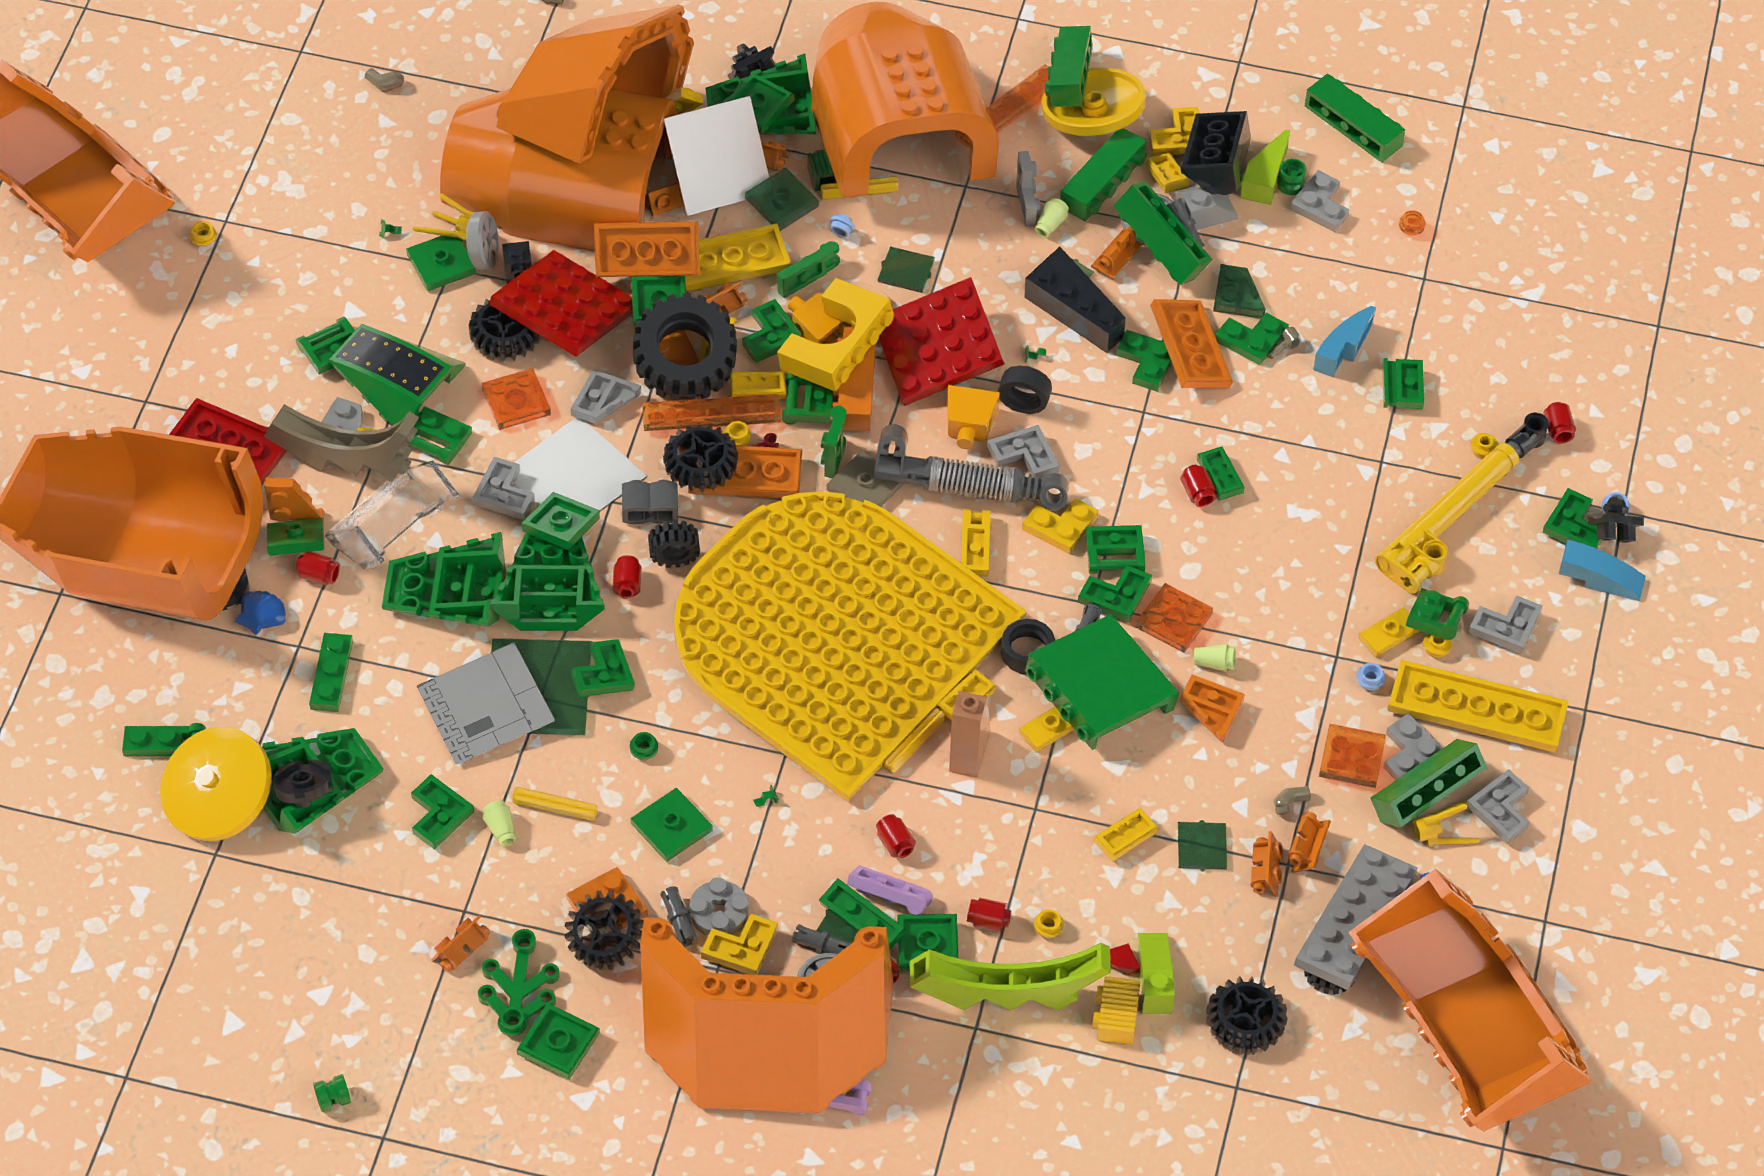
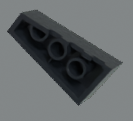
(1074, 300)

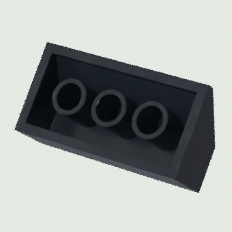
(1217, 151)

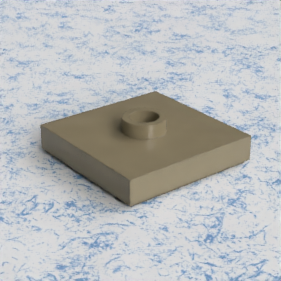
(858, 481)

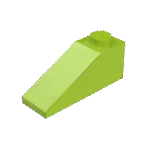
(1263, 171)
(1156, 973)

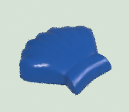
(261, 611)

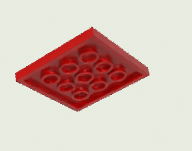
(564, 303)
(939, 342)
(217, 425)

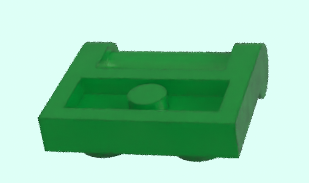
(322, 352)
(816, 406)
(441, 430)
(834, 442)
(1114, 541)
(1428, 611)

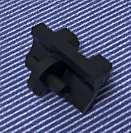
(750, 60)
(1616, 518)

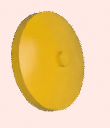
(1109, 104)
(215, 784)

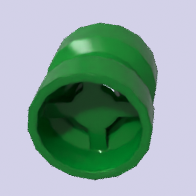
(1291, 176)
(332, 1092)

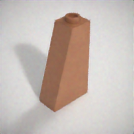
(969, 733)

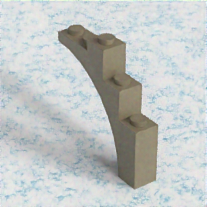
(352, 450)

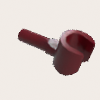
(769, 441)

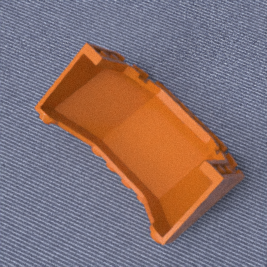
(568, 76)
(72, 169)
(1472, 1002)
(766, 1036)

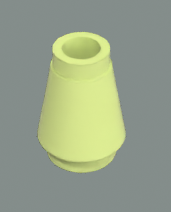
(1051, 217)
(1216, 657)
(500, 822)

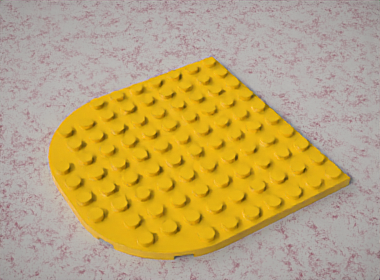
(833, 630)

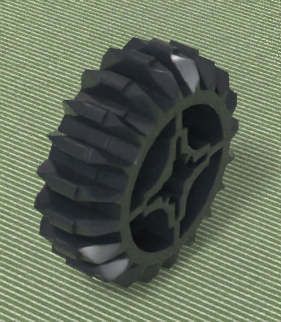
(488, 335)
(700, 457)
(613, 908)
(1243, 1025)

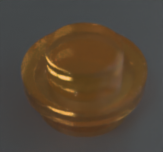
(1412, 223)

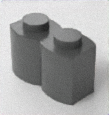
(649, 502)

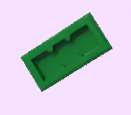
(1221, 473)

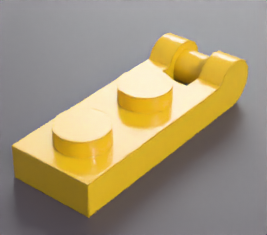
(976, 541)

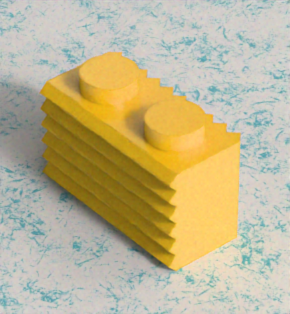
(1118, 1010)

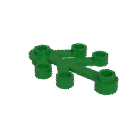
(518, 988)

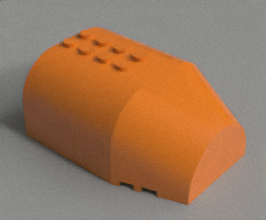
(890, 77)
(543, 193)
(135, 517)

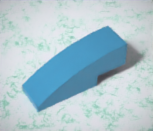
(1344, 342)
(1601, 571)

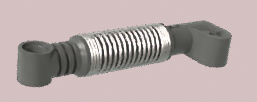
(937, 473)

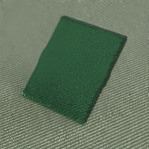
(551, 669)

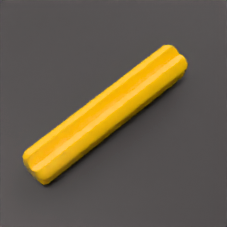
(876, 186)
(914, 740)
(554, 803)

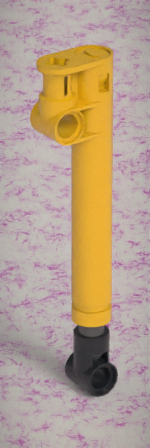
(1417, 550)

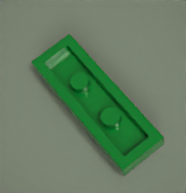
(331, 672)
(858, 911)

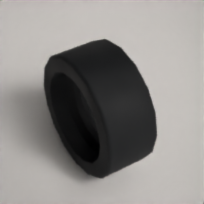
(1029, 378)
(1019, 629)

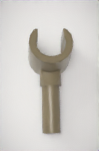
(1291, 340)

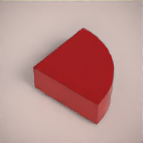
(1123, 959)

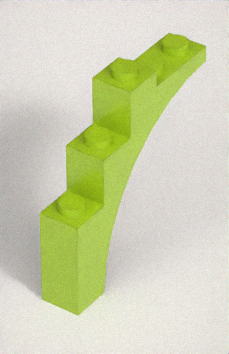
(1008, 985)

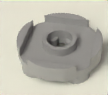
(719, 892)

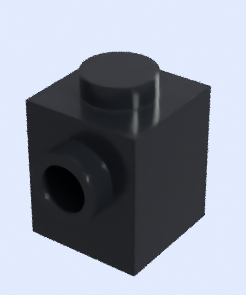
(516, 259)

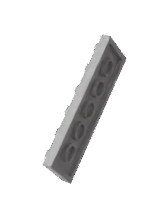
(1366, 888)

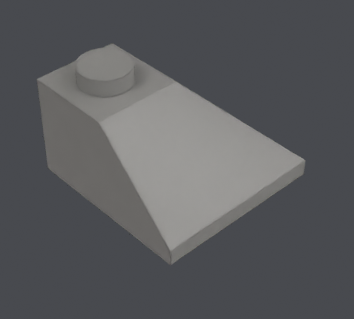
(1205, 207)

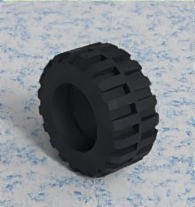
(690, 315)

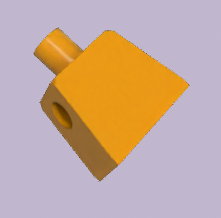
(813, 322)
(970, 414)

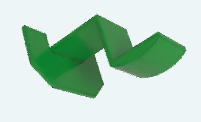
(389, 228)
(1040, 351)
(766, 795)

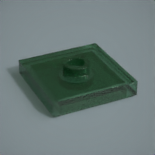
(782, 199)

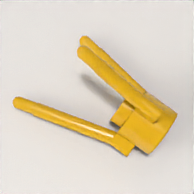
(461, 222)
(1429, 827)

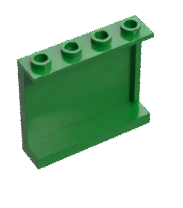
(1100, 679)

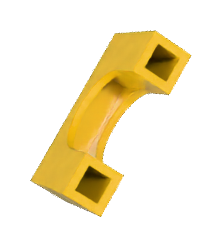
(832, 363)

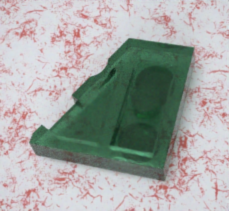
(1237, 293)

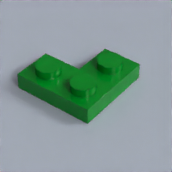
(774, 331)
(1252, 343)
(1150, 355)
(1568, 522)
(1118, 599)
(608, 674)
(445, 809)

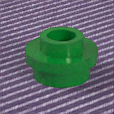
(643, 739)

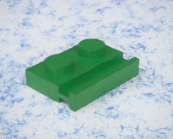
(1403, 383)

